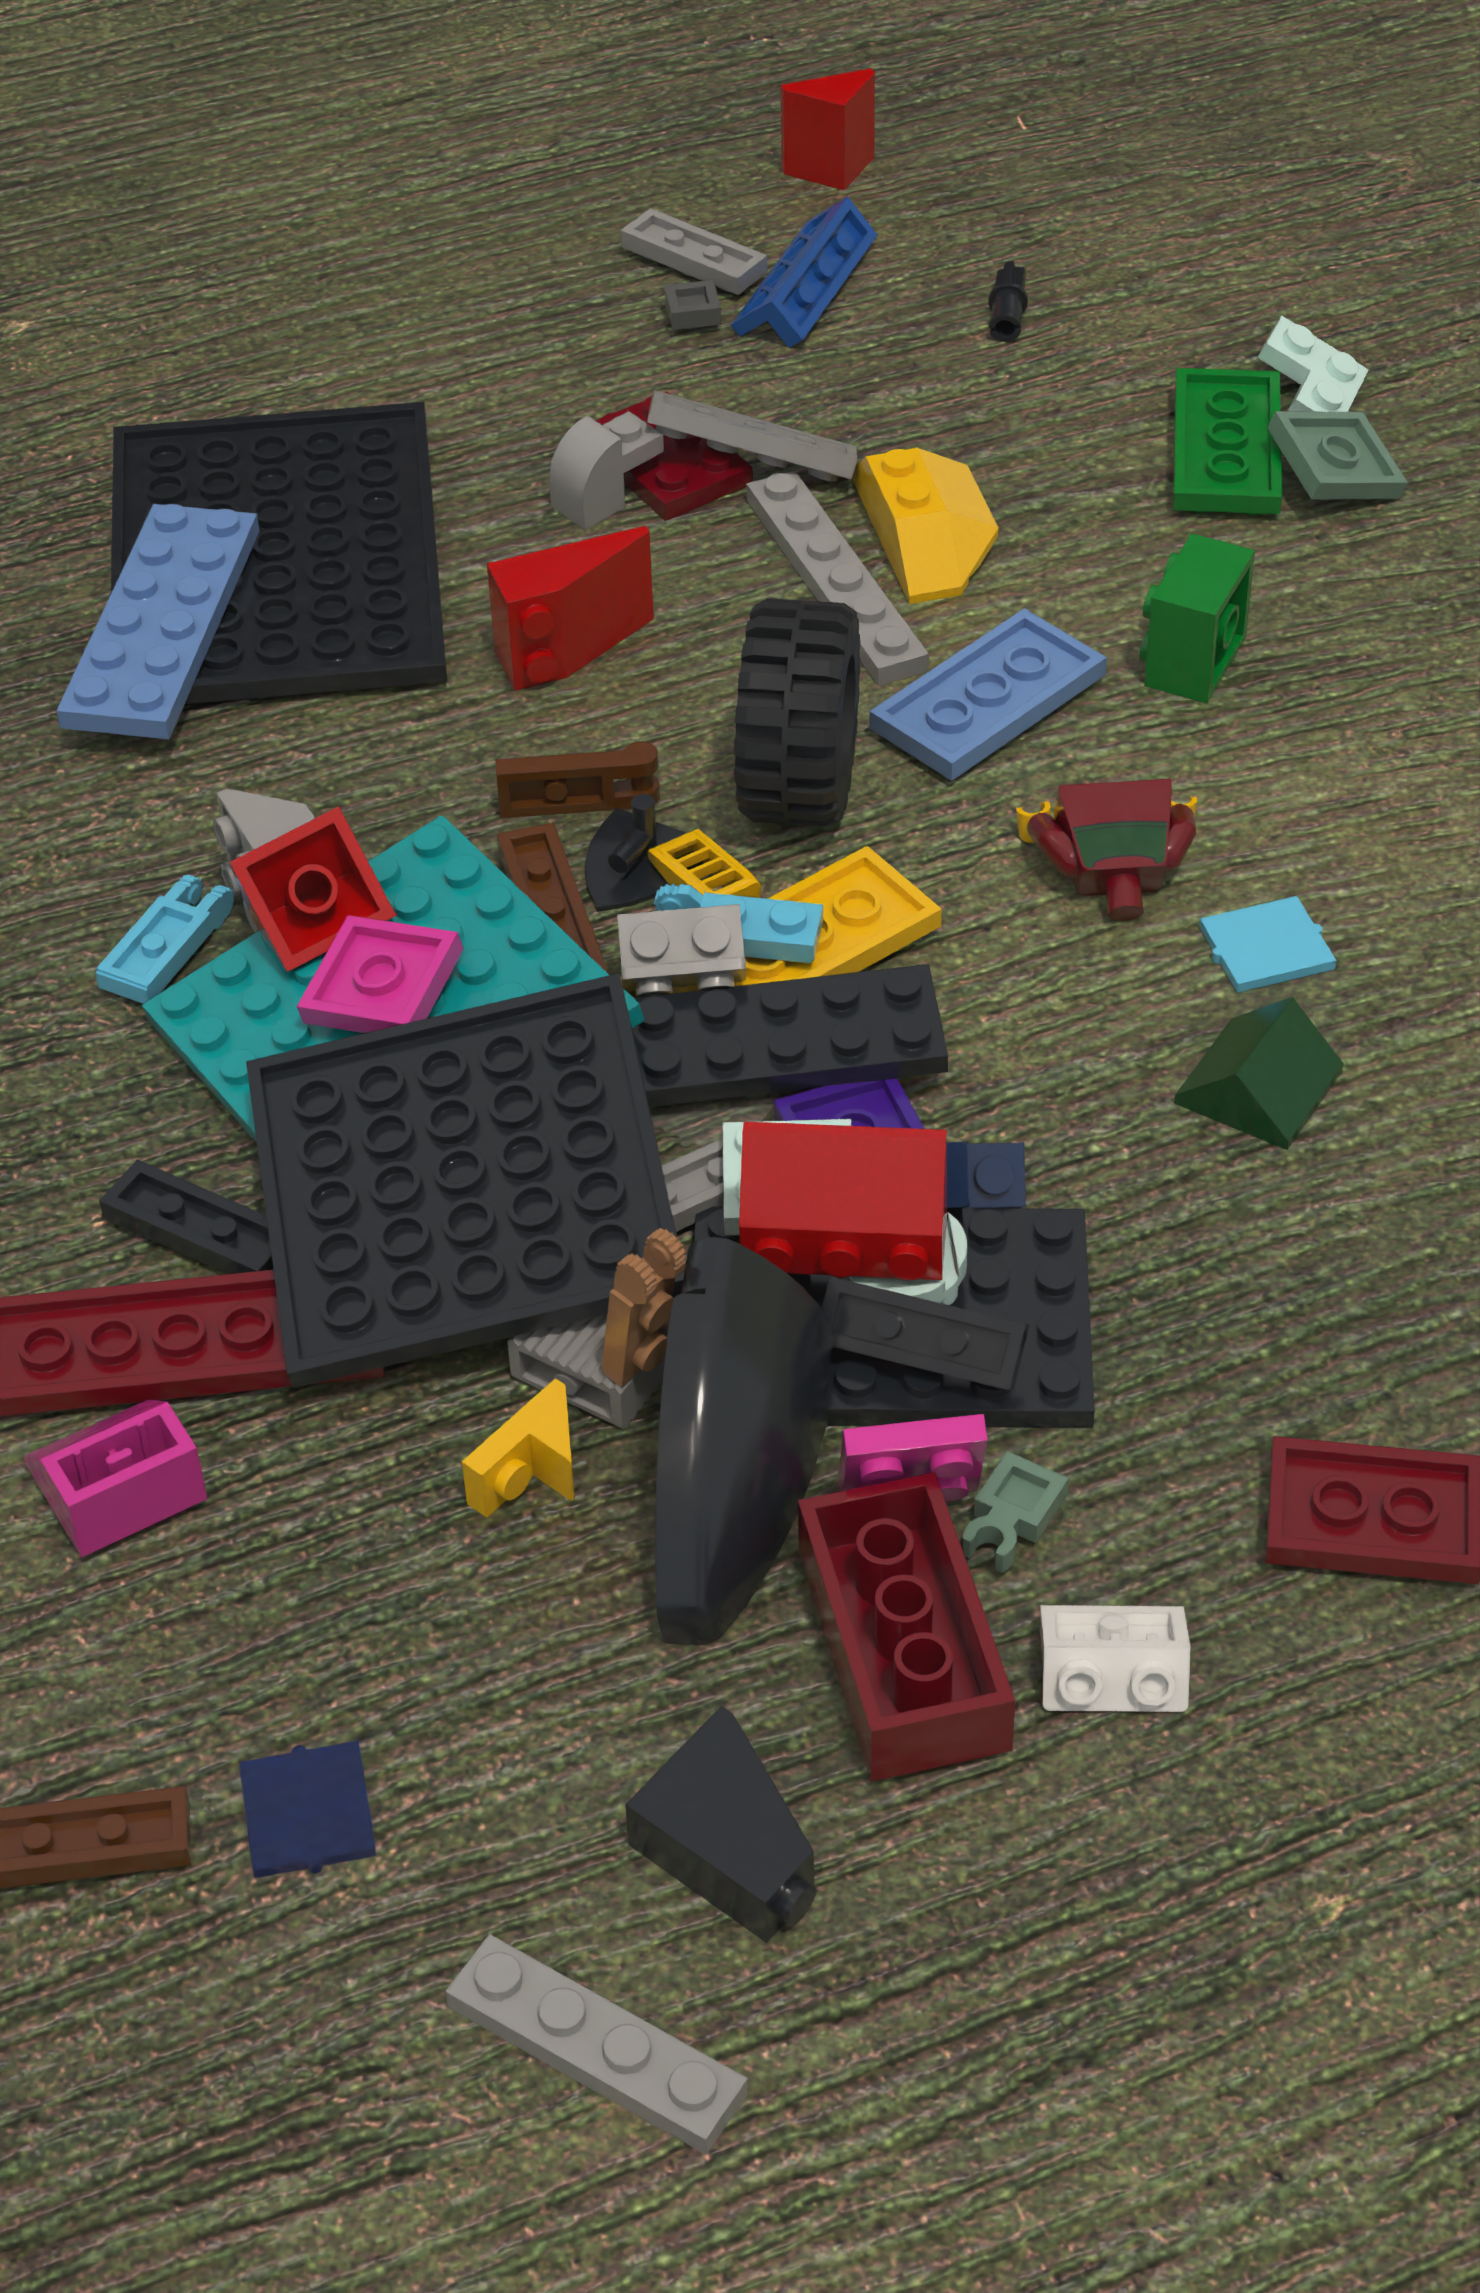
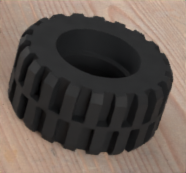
(797, 712)

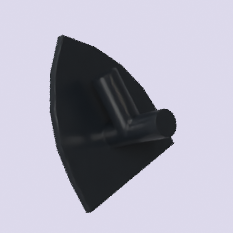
(618, 856)

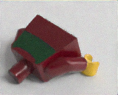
(1113, 838)

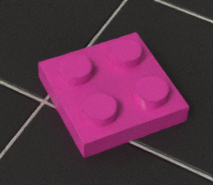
(379, 975)
(897, 1451)

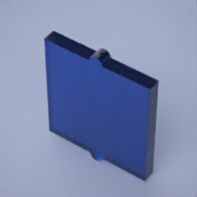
(307, 1809)

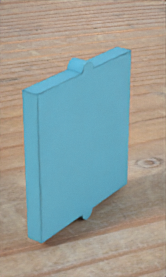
(1267, 944)

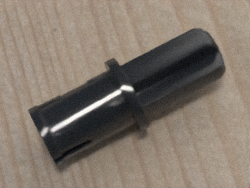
(1008, 302)

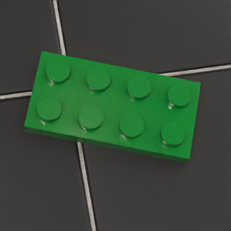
(1223, 442)

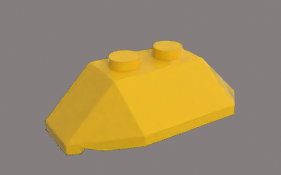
(926, 520)

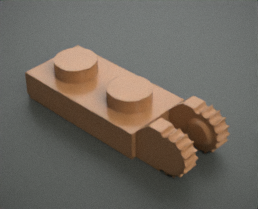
(641, 1307)

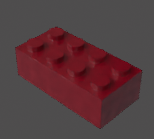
(905, 1627)

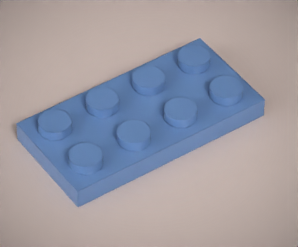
(987, 693)

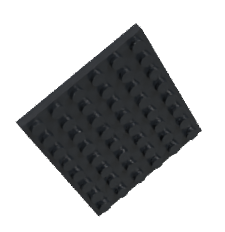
(343, 554)

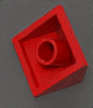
(828, 127)
(307, 886)

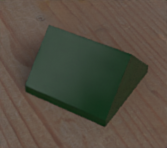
(1264, 1074)

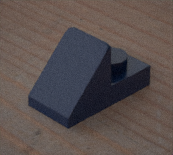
(985, 1175)

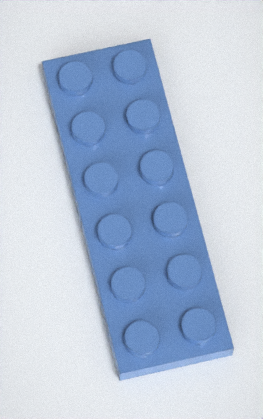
(159, 622)

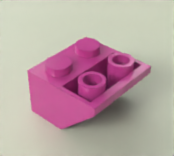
(119, 1475)

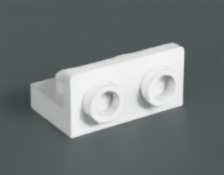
(1115, 1658)

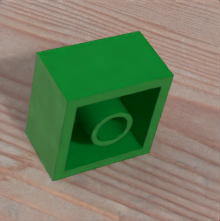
(1197, 617)

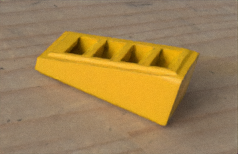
(726, 870)

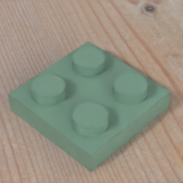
(1337, 455)

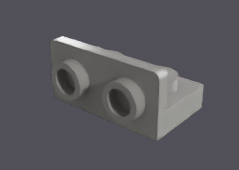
(681, 949)

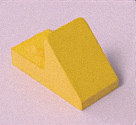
(525, 1446)

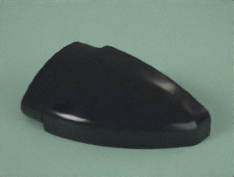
(734, 1433)

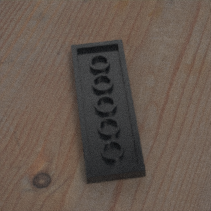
(790, 1035)

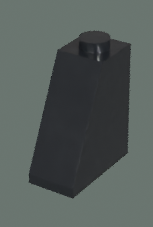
(725, 1830)

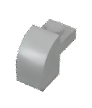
(590, 466)

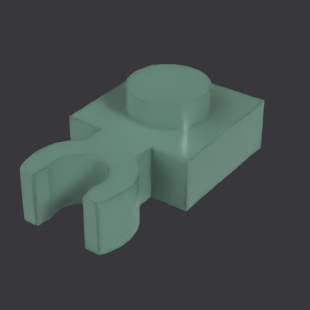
(1013, 1503)

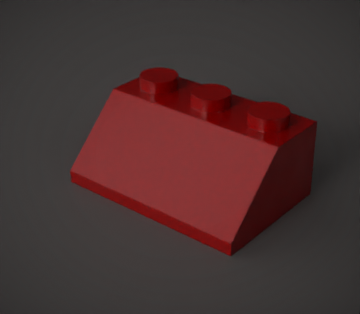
(845, 1199)

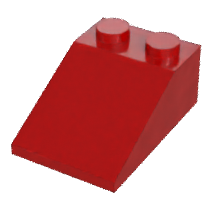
(569, 604)

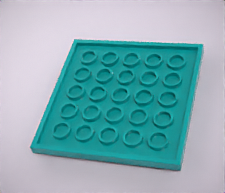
(433, 879)

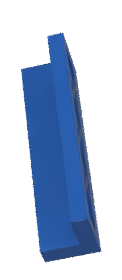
(808, 273)

